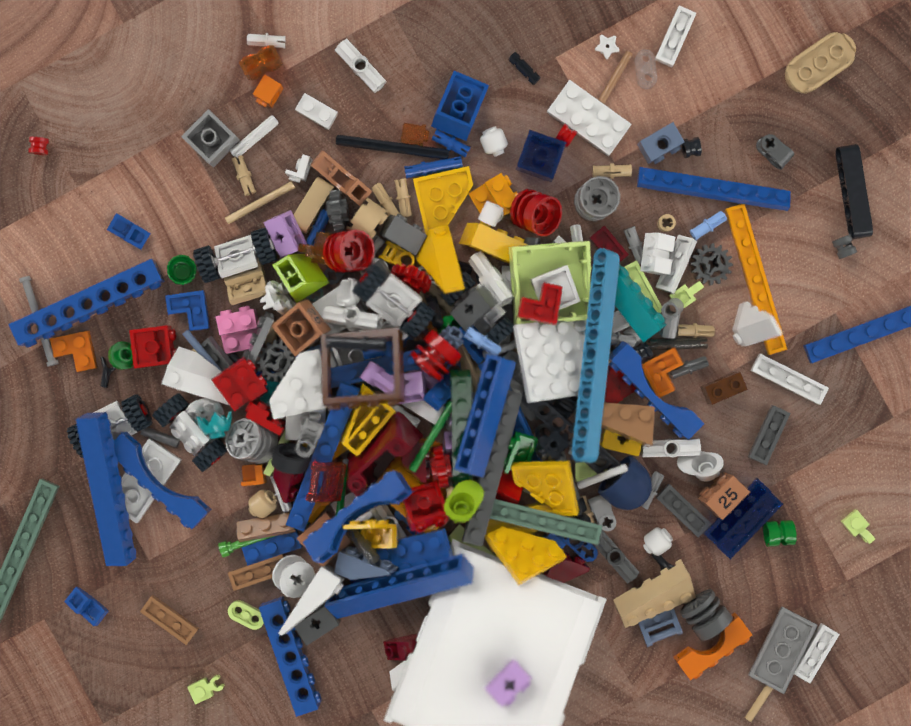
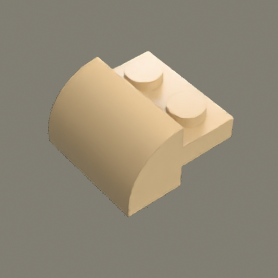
(246, 285)

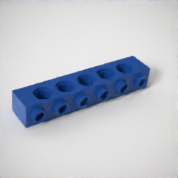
(301, 703)

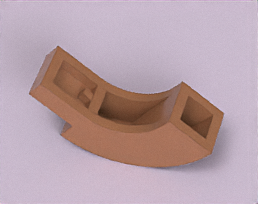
(341, 178)

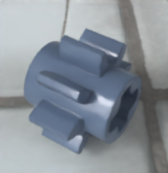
(452, 336)

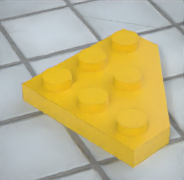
(442, 195)
(549, 484)
(524, 553)

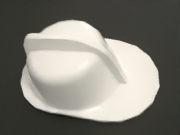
(704, 467)

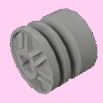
(605, 191)
(250, 441)

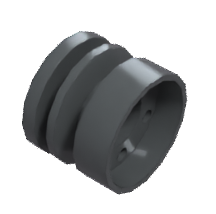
(706, 615)

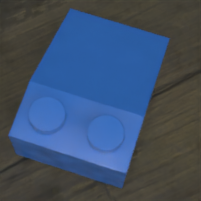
(459, 105)

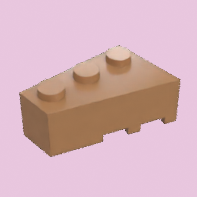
(630, 421)

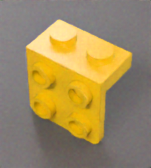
(378, 532)

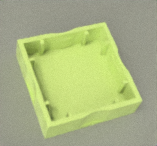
(538, 259)

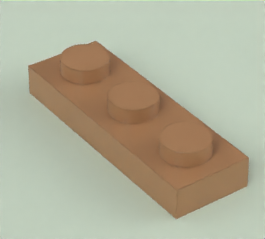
(263, 527)
(253, 573)
(169, 619)

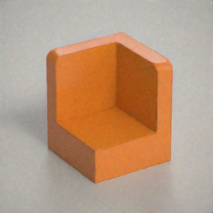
(253, 474)

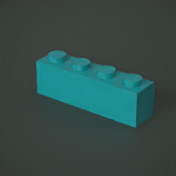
(636, 307)

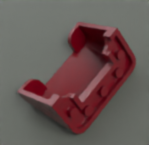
(396, 436)

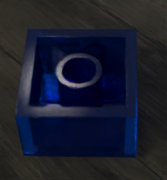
(540, 156)

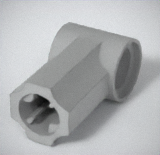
(671, 318)

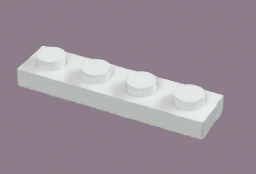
(789, 379)

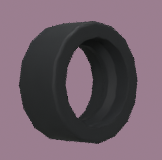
(287, 460)

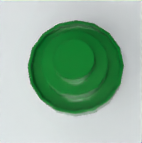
(121, 355)

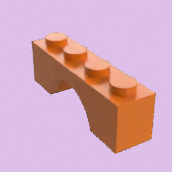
(694, 661)

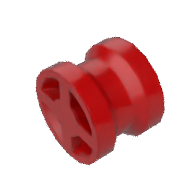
(566, 135)
(38, 146)

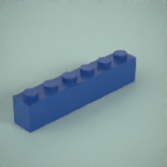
(485, 415)

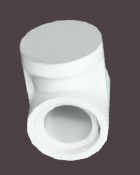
(491, 213)

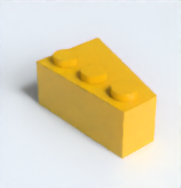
(489, 241)
(364, 424)

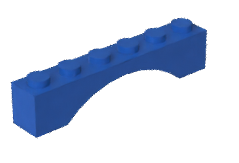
(629, 363)
(188, 508)
(326, 541)

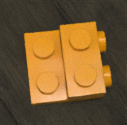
(496, 191)

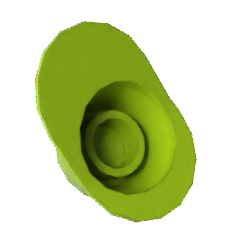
(464, 501)

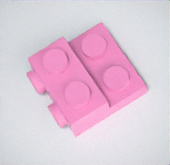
(237, 328)

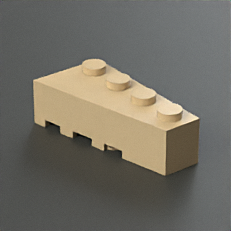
(656, 595)

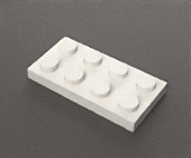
(589, 117)
(162, 465)

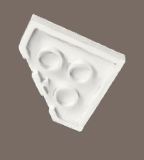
(300, 388)

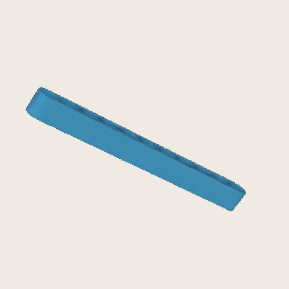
(595, 356)

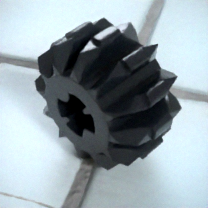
(566, 405)

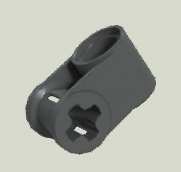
(776, 153)

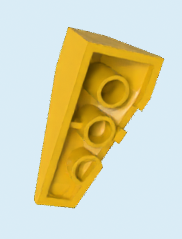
(440, 260)

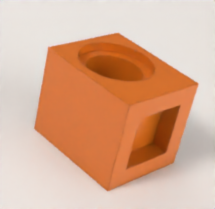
(267, 91)

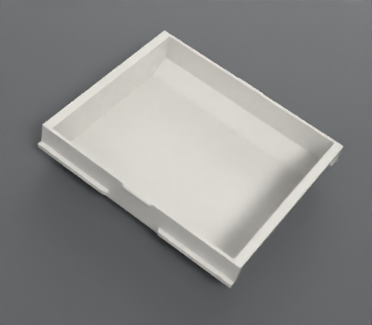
(478, 632)

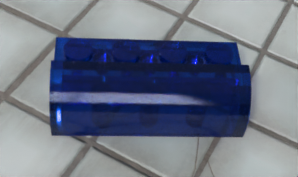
(744, 520)

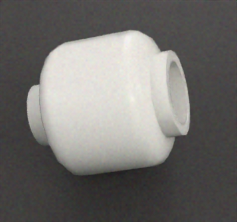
(493, 141)
(657, 541)

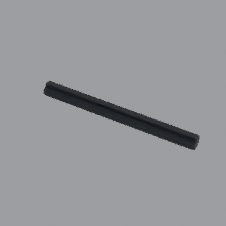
(393, 147)

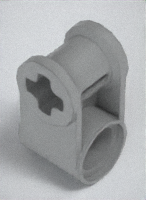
(310, 434)
(601, 509)

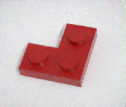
(544, 310)

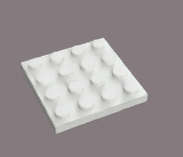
(550, 358)

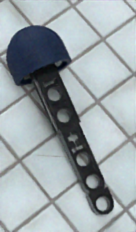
(622, 491)

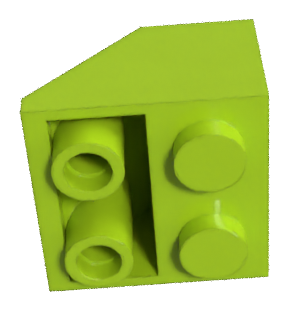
(300, 275)

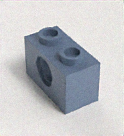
(669, 135)

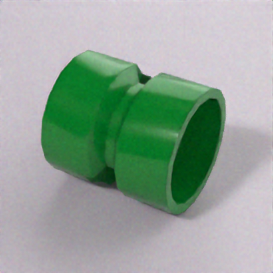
(779, 533)

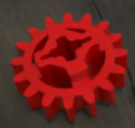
(412, 277)
(440, 467)

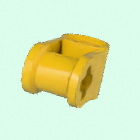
(396, 254)

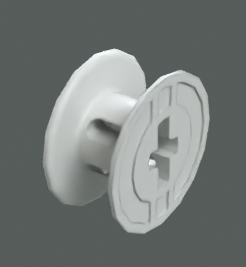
(289, 585)

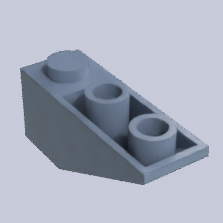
(355, 566)

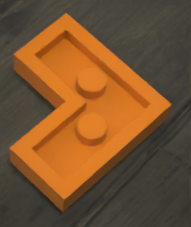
(80, 346)
(657, 371)

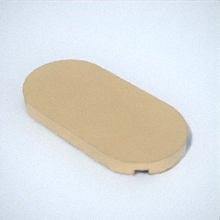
(820, 62)

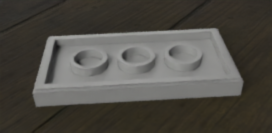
(782, 650)

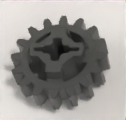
(338, 211)
(715, 257)
(275, 361)

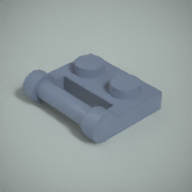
(658, 621)

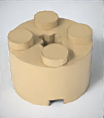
(368, 218)

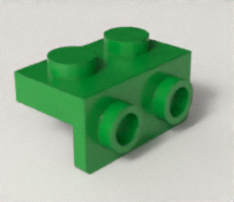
(519, 449)

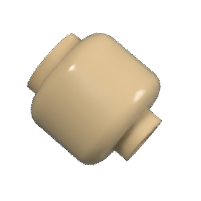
(262, 503)

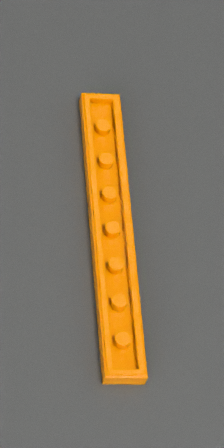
(753, 270)

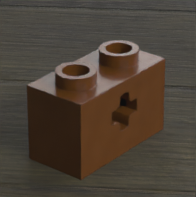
(723, 388)

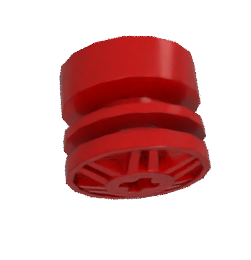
(536, 212)
(348, 251)
(436, 355)

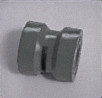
(845, 251)

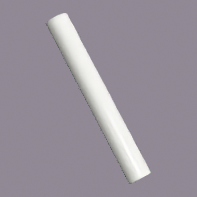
(602, 476)

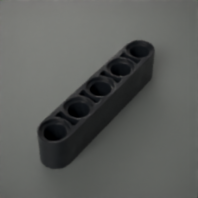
(854, 191)

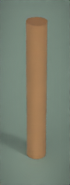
(615, 77)

